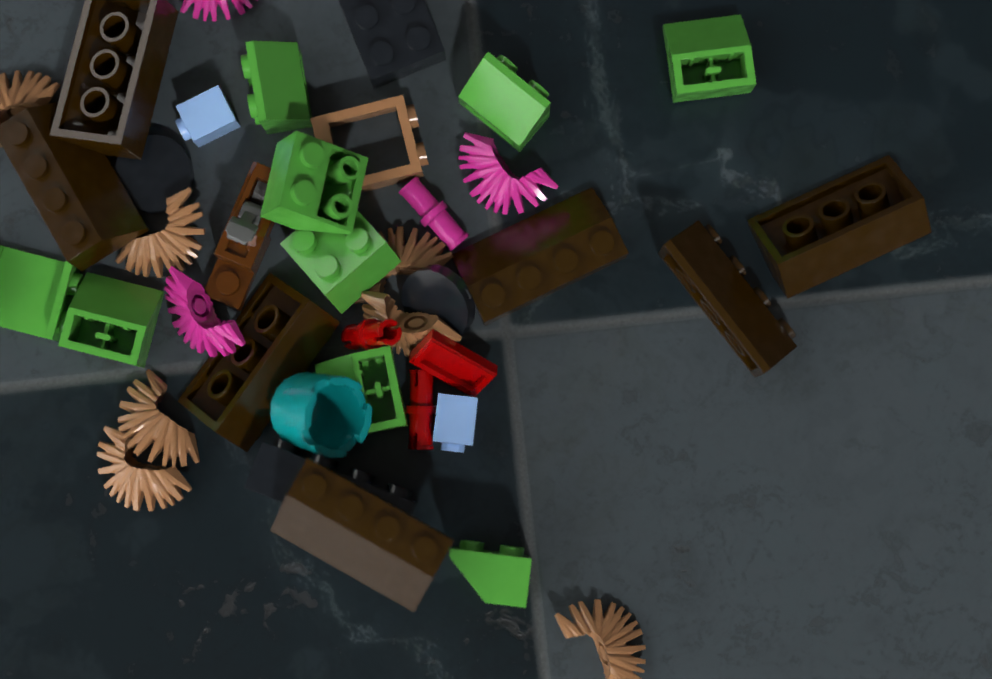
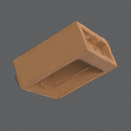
(408, 120)

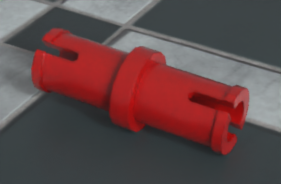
(371, 334)
(421, 410)

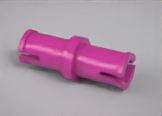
(433, 213)

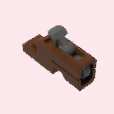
(242, 243)

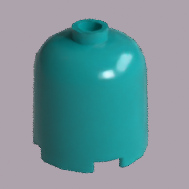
(321, 413)

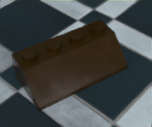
(114, 75)
(71, 188)
(840, 226)
(540, 255)
(727, 298)
(281, 340)
(361, 534)

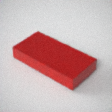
(453, 363)

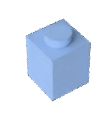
(206, 117)
(455, 422)

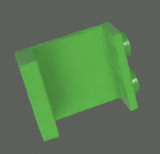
(35, 292)

